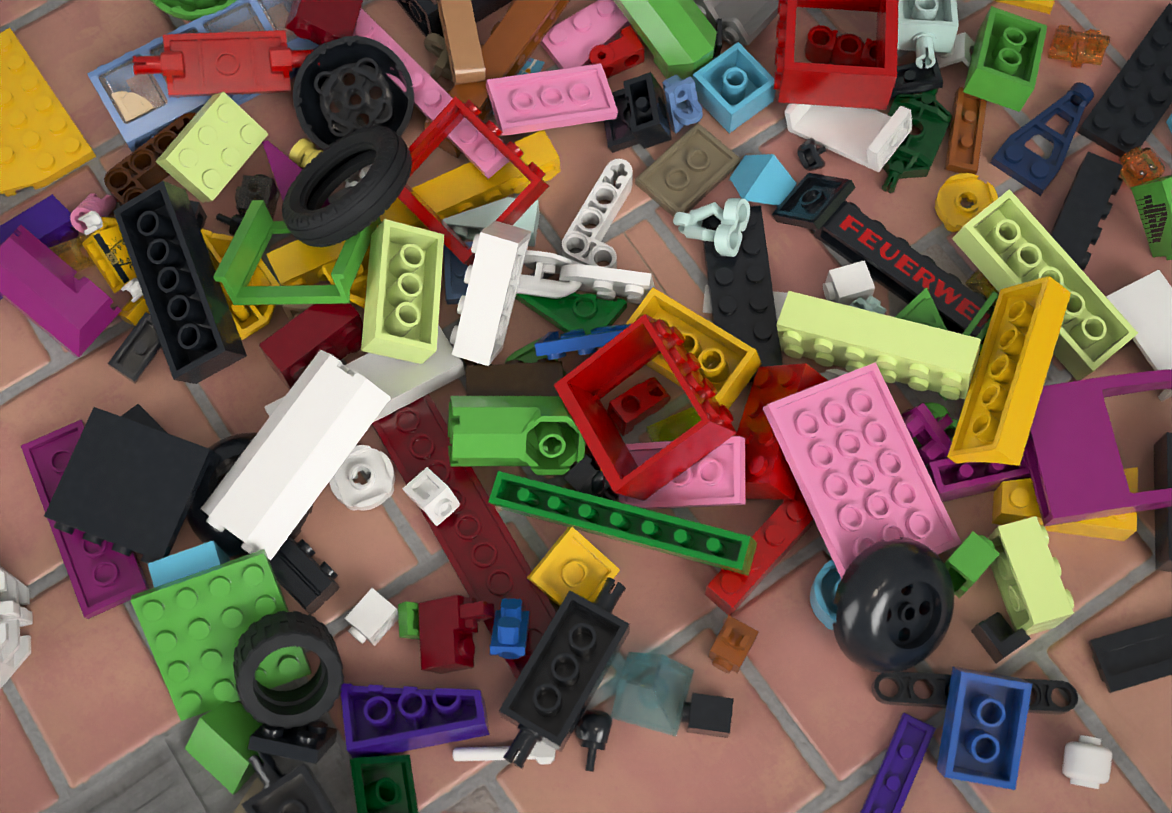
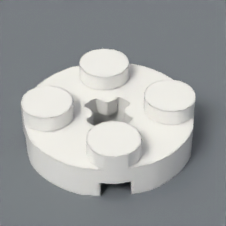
(374, 492)

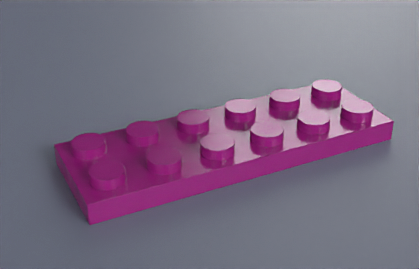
(96, 572)

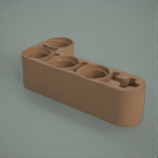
(461, 41)

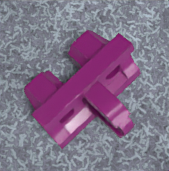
(923, 425)

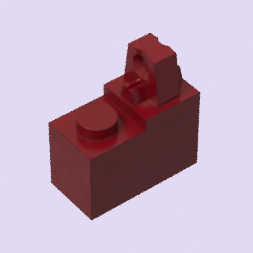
(448, 632)

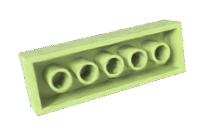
(1016, 249)
(858, 337)

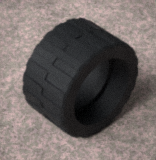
(298, 705)

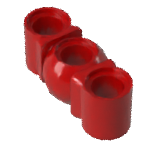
(834, 48)

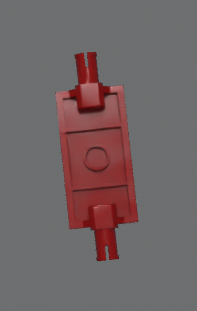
(224, 62)

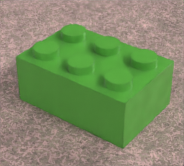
(1005, 59)

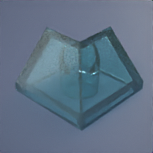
(652, 692)

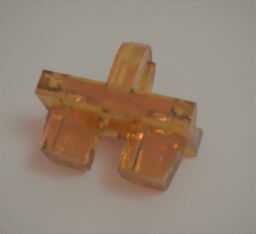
(1089, 46)

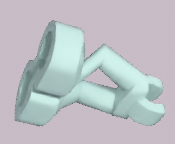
(727, 235)

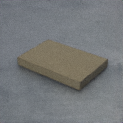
(687, 171)

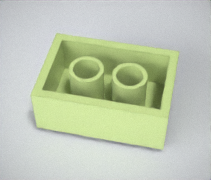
(212, 147)
(1029, 577)

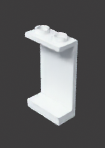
(852, 132)
(1149, 311)

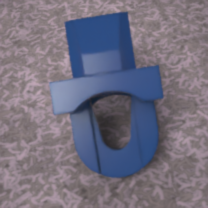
(510, 630)

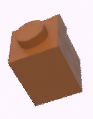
(732, 645)

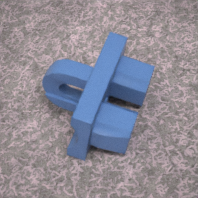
(679, 111)

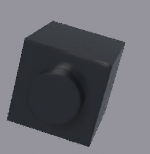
(708, 715)

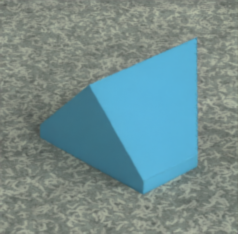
(762, 179)

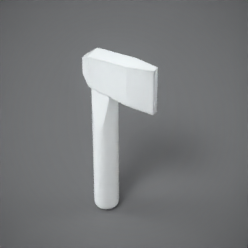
(541, 752)

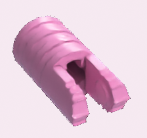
(92, 203)

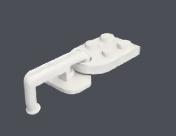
(577, 276)

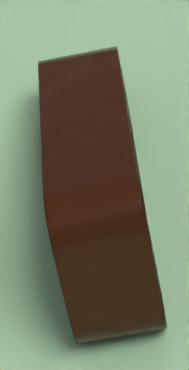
(131, 169)

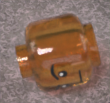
(1140, 166)

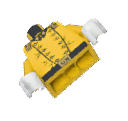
(110, 253)

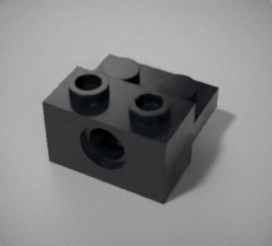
(640, 115)

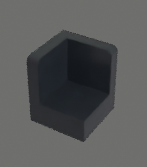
(999, 637)

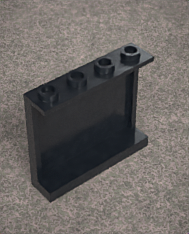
(129, 485)

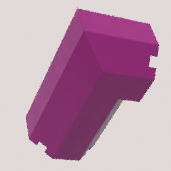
(50, 295)

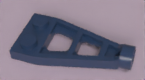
(1028, 166)

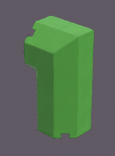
(673, 32)
(513, 433)

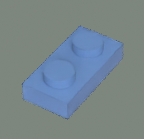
(454, 276)

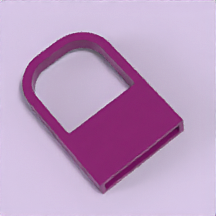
(1076, 453)

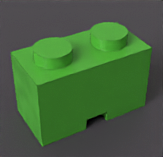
(970, 562)

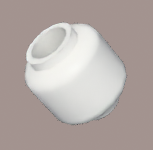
(1087, 762)

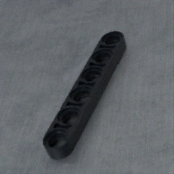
(939, 685)

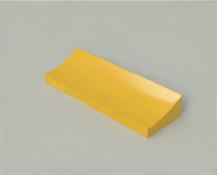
(1010, 373)

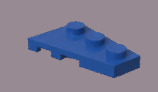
(557, 346)

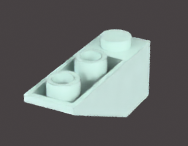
(473, 221)

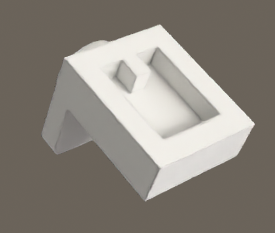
(432, 496)

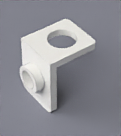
(959, 52)

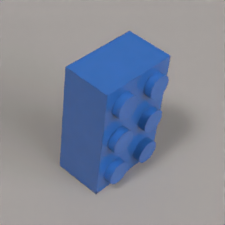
(984, 728)

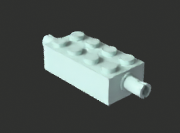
(927, 28)

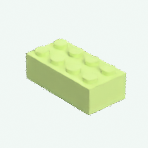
(403, 292)

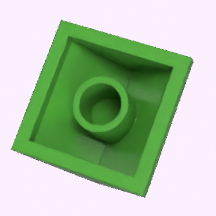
(222, 744)

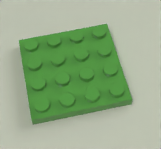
(199, 623)

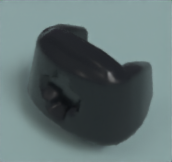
(810, 156)

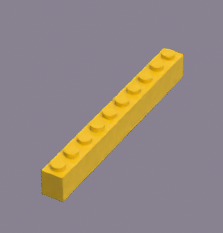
(446, 195)

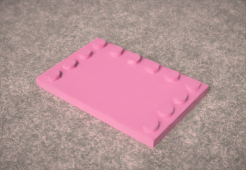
(859, 466)

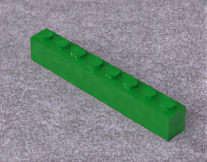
(624, 522)

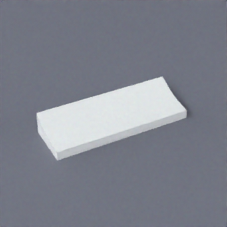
(404, 379)

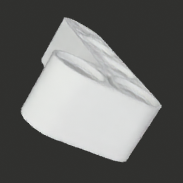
(599, 214)

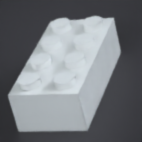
(490, 292)

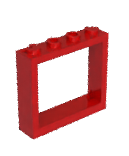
(431, 139)

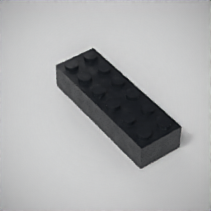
(179, 283)

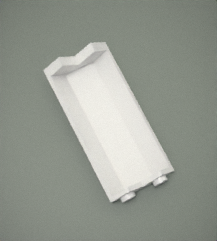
(295, 454)

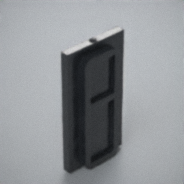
(1134, 655)

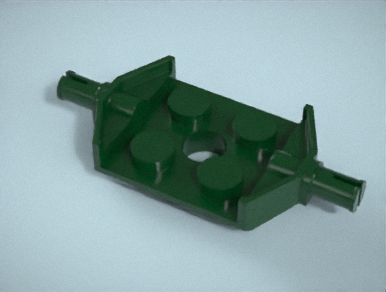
(917, 152)

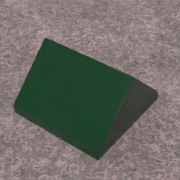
(384, 784)

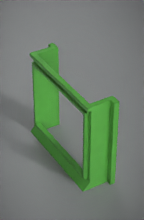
(249, 247)

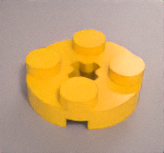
(951, 194)

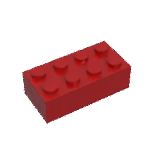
(765, 464)

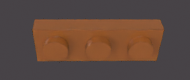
(965, 133)

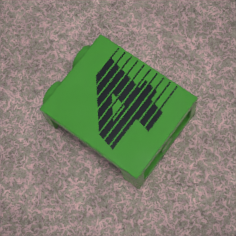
(1155, 211)

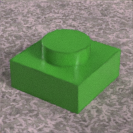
(409, 620)

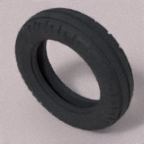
(361, 204)

